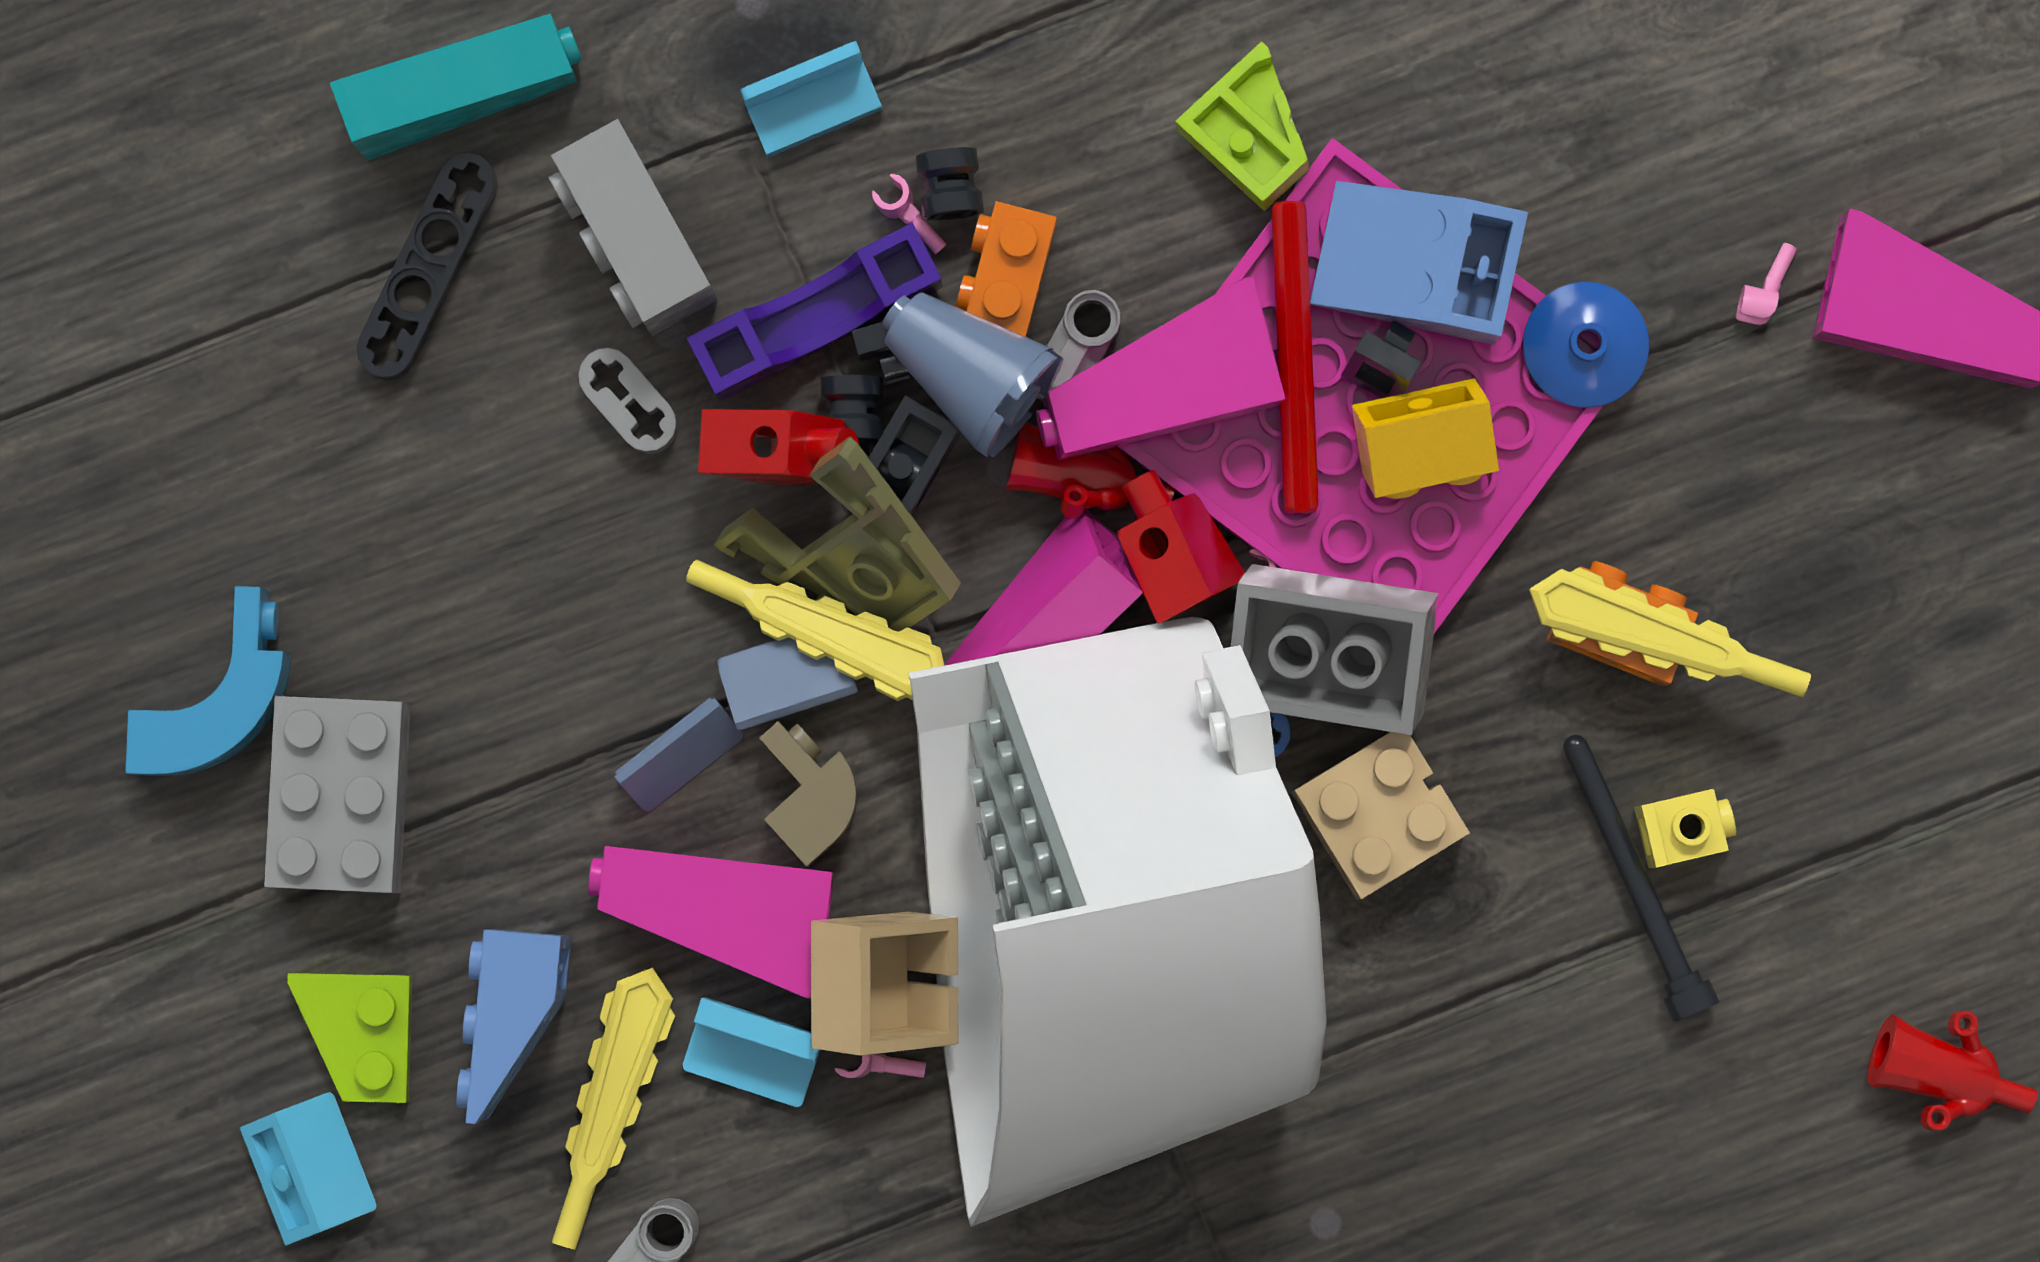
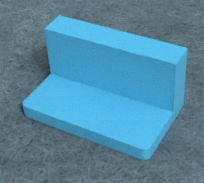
(811, 99)
(751, 1052)
(308, 1168)

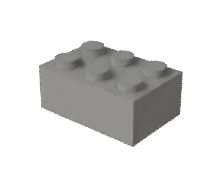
(630, 229)
(1336, 646)
(337, 794)

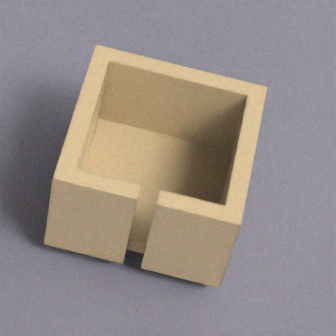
(1379, 813)
(862, 985)

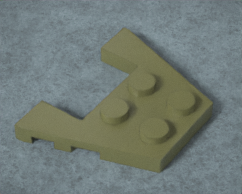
(868, 561)

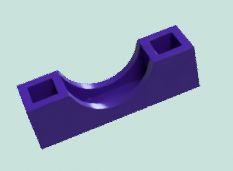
(816, 315)

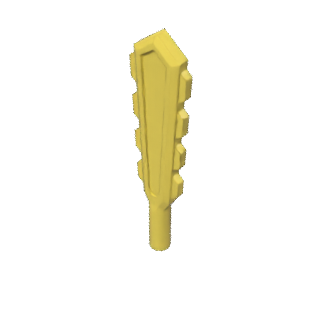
(1622, 621)
(823, 628)
(622, 1061)

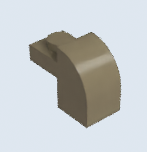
(823, 804)

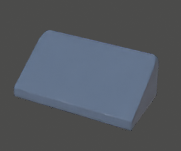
(778, 681)
(679, 755)

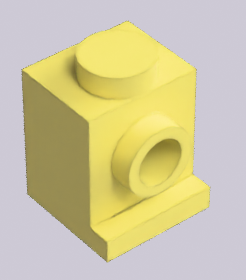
(1661, 828)

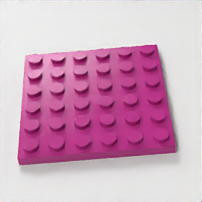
(1413, 542)

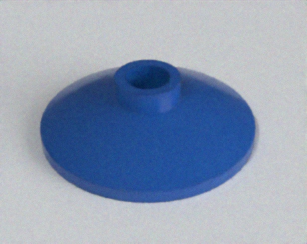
(1560, 365)

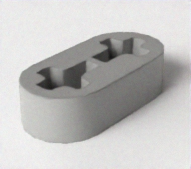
(617, 411)

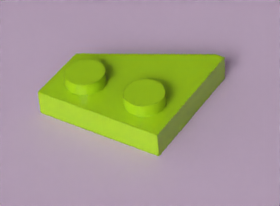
(1248, 129)
(360, 1031)

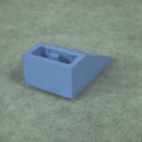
(1419, 260)
(517, 998)

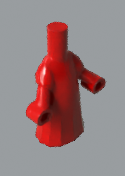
(1079, 481)
(1929, 1066)

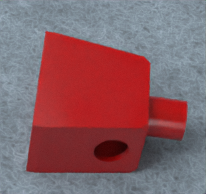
(796, 444)
(1175, 549)

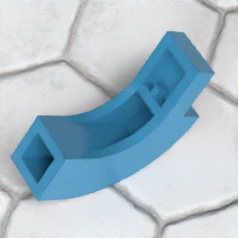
(232, 715)

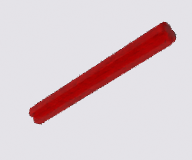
(1295, 357)

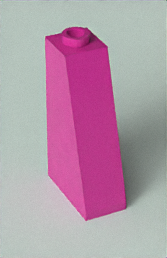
(1922, 308)
(1175, 378)
(1061, 595)
(719, 907)

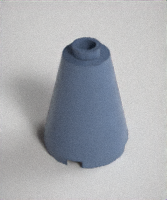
(971, 368)

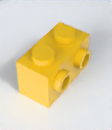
(1425, 439)

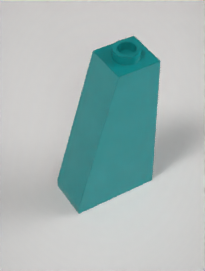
(454, 85)

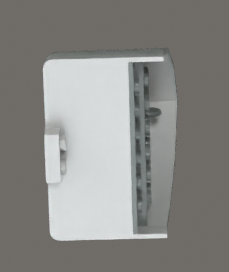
(1119, 903)

